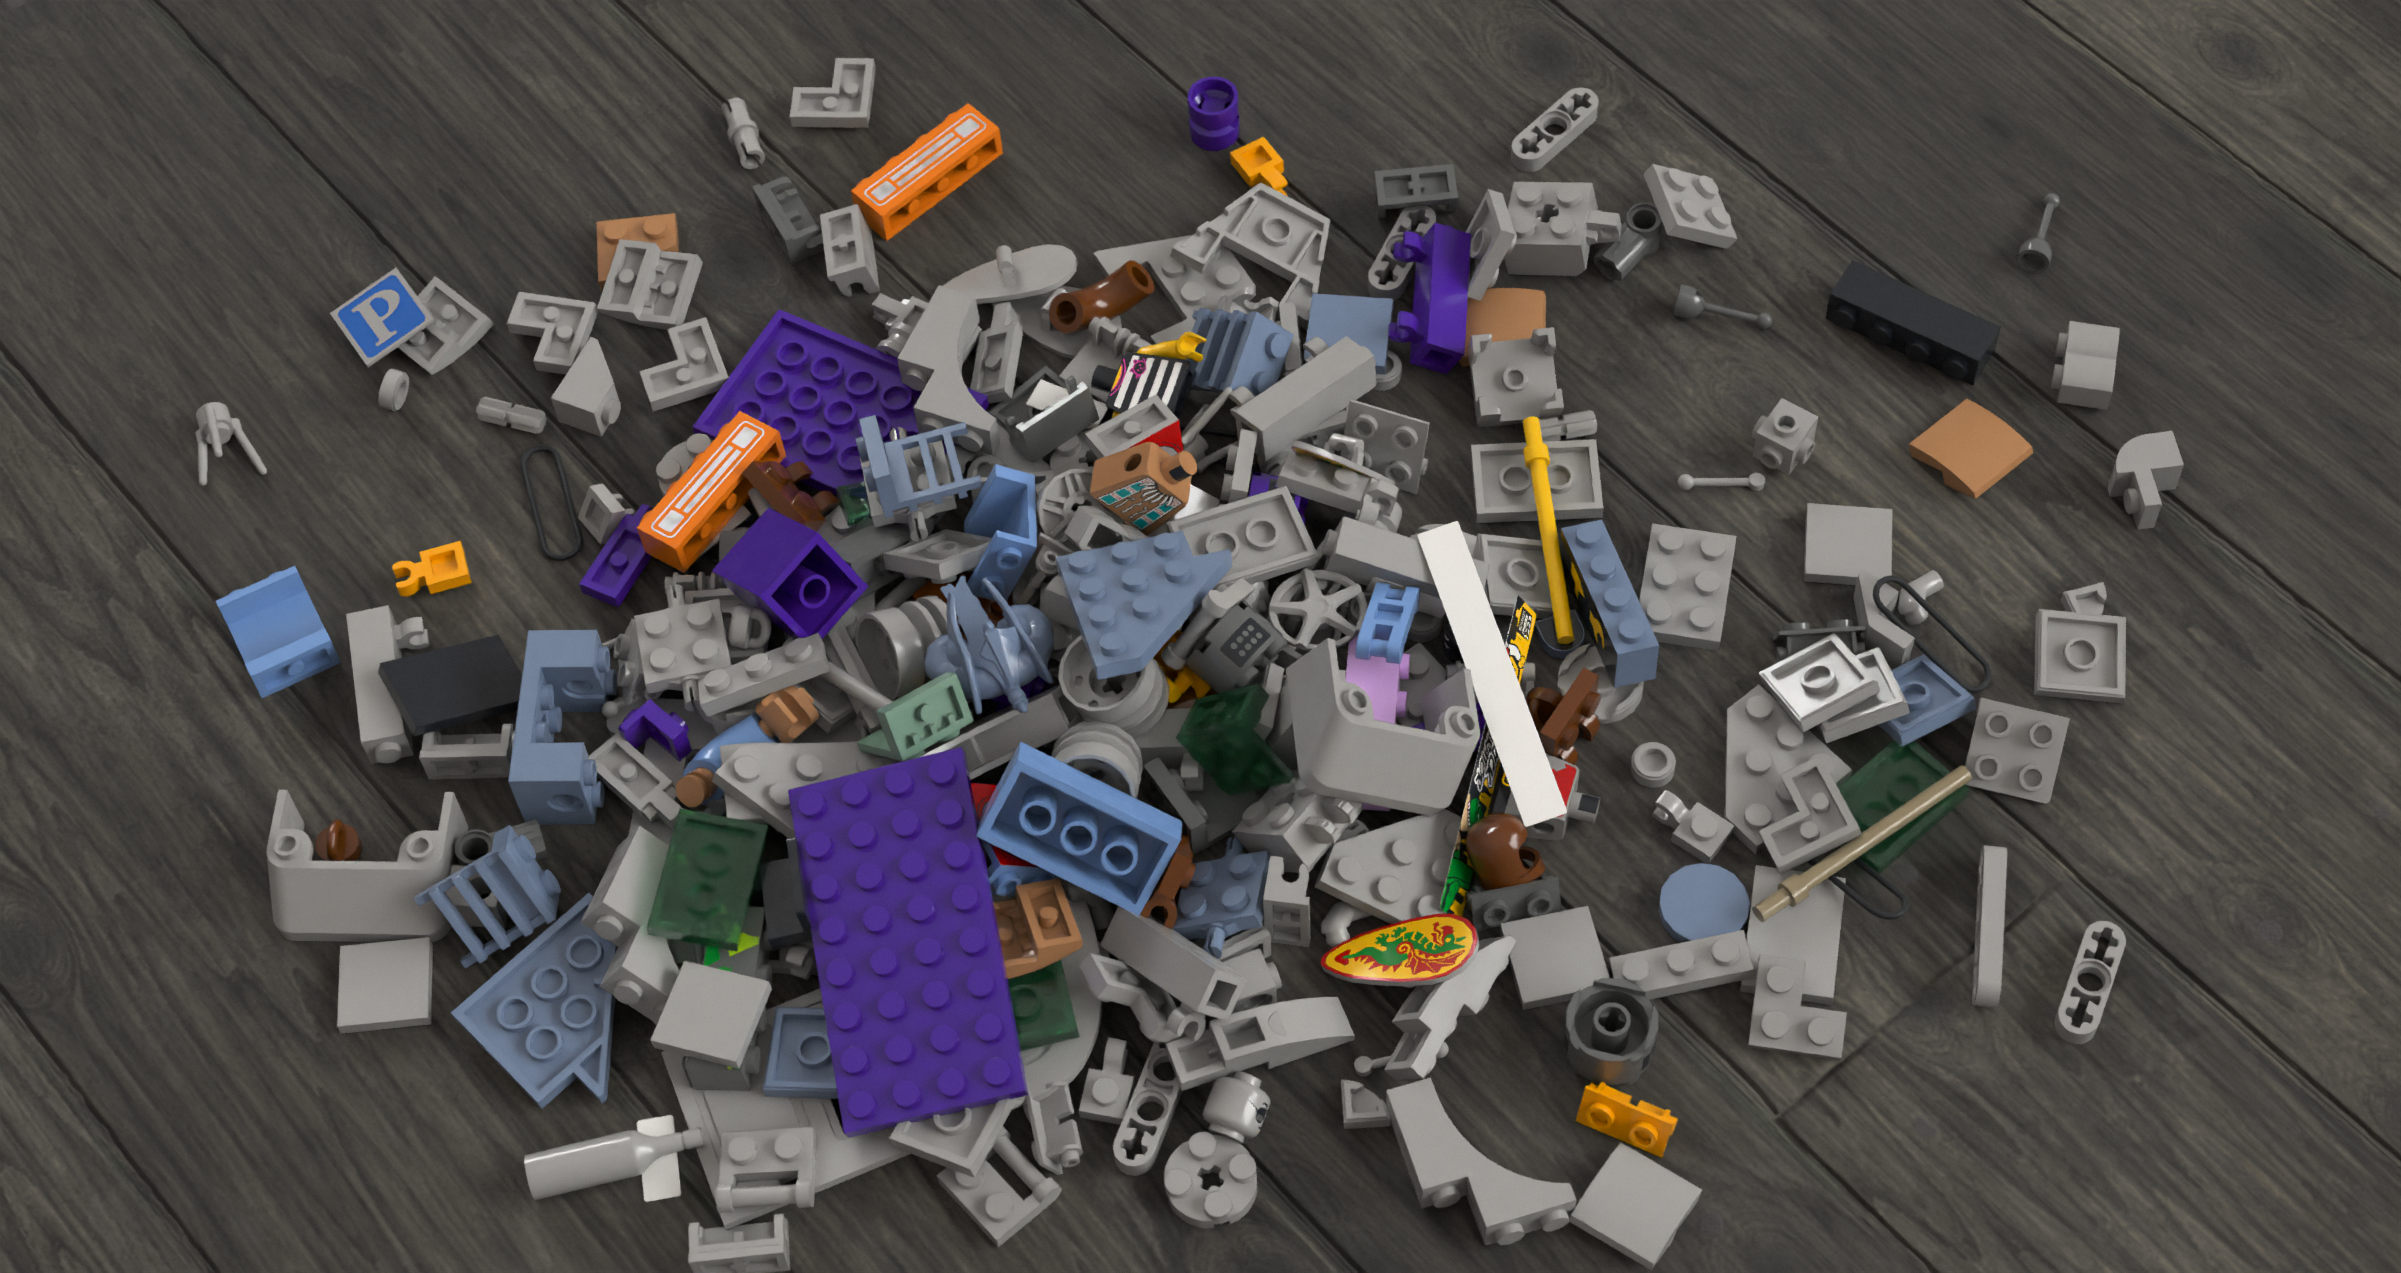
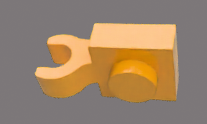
(1259, 163)

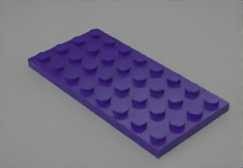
(906, 943)

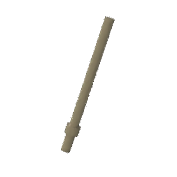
(1797, 888)

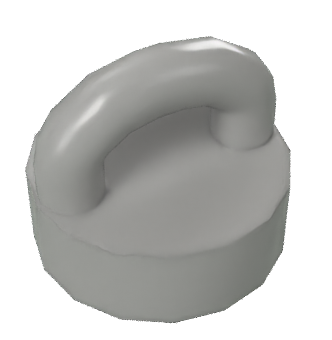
(742, 627)

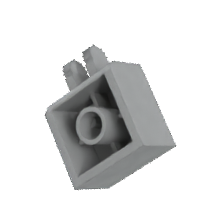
(1295, 823)

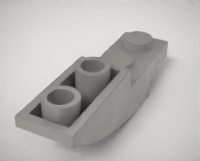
(1432, 1010)
(1259, 1036)

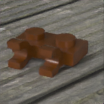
(779, 490)
(1574, 710)
(1176, 875)

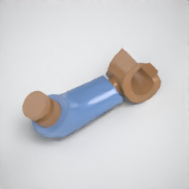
(780, 718)

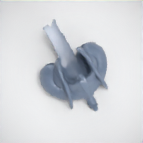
(992, 658)

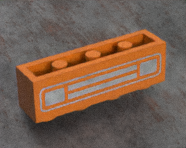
(927, 171)
(708, 492)

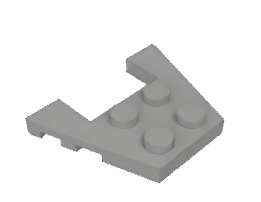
(1271, 233)
(1181, 284)

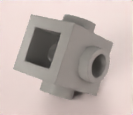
(1785, 436)

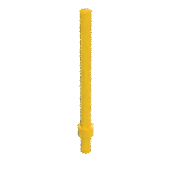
(1537, 459)

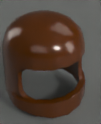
(1496, 852)

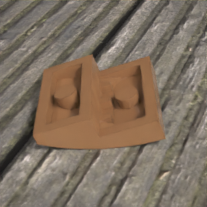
(1505, 315)
(1971, 448)
(1036, 927)

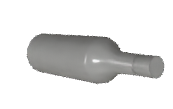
(601, 1160)

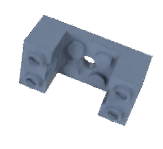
(559, 675)

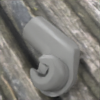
(1924, 586)
(1337, 921)

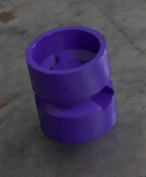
(1213, 113)

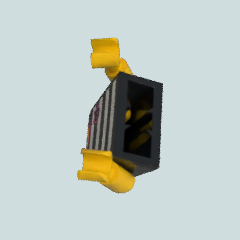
(1151, 371)

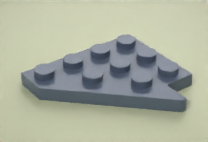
(1136, 596)
(547, 1012)

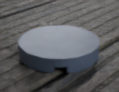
(1702, 902)

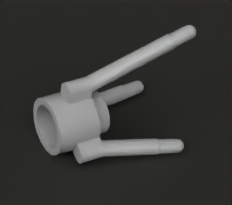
(216, 428)
(1195, 443)

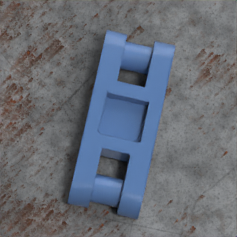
(1388, 619)

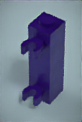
(1440, 297)

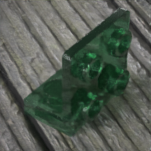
(1226, 745)

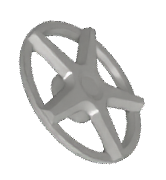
(1317, 610)

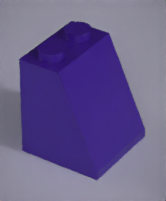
(790, 576)

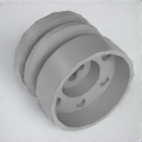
(1057, 498)
(896, 643)
(1133, 710)
(1102, 753)

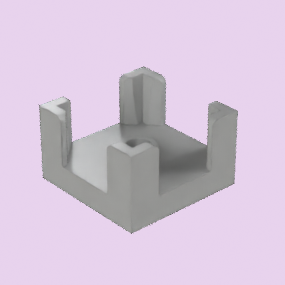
(1514, 378)

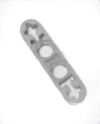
(1989, 926)
(1147, 1090)

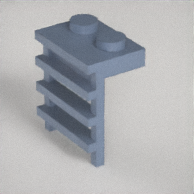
(1238, 351)
(890, 471)
(517, 883)

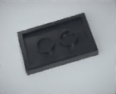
(453, 684)

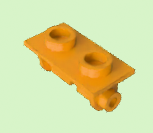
(1613, 1115)

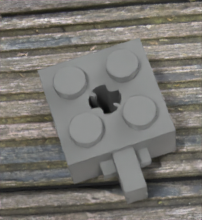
(1556, 227)

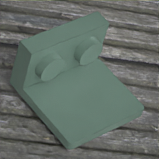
(919, 720)

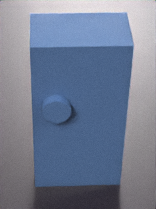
(1079, 828)

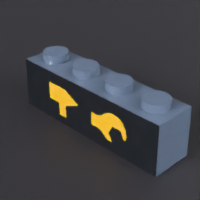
(1608, 604)

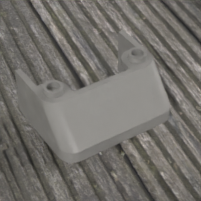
(1372, 760)
(358, 897)

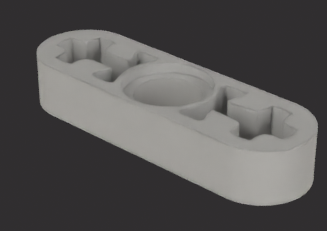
(1549, 144)
(1401, 271)
(2076, 994)

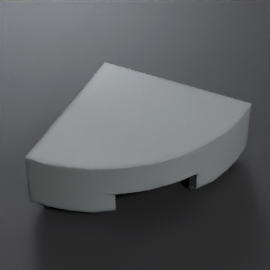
(2085, 599)
(1362, 1107)

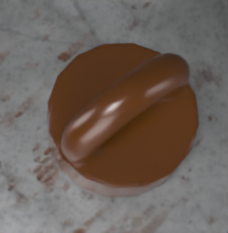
(1541, 704)
(338, 843)

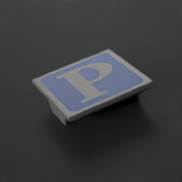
(382, 317)

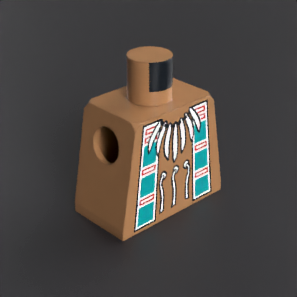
(1143, 484)

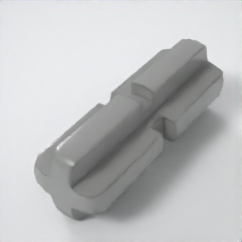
(502, 413)
(1570, 425)

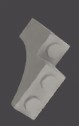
(934, 364)
(997, 736)
(620, 911)
(1449, 1167)

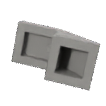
(1893, 641)

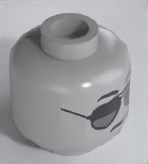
(1236, 1107)

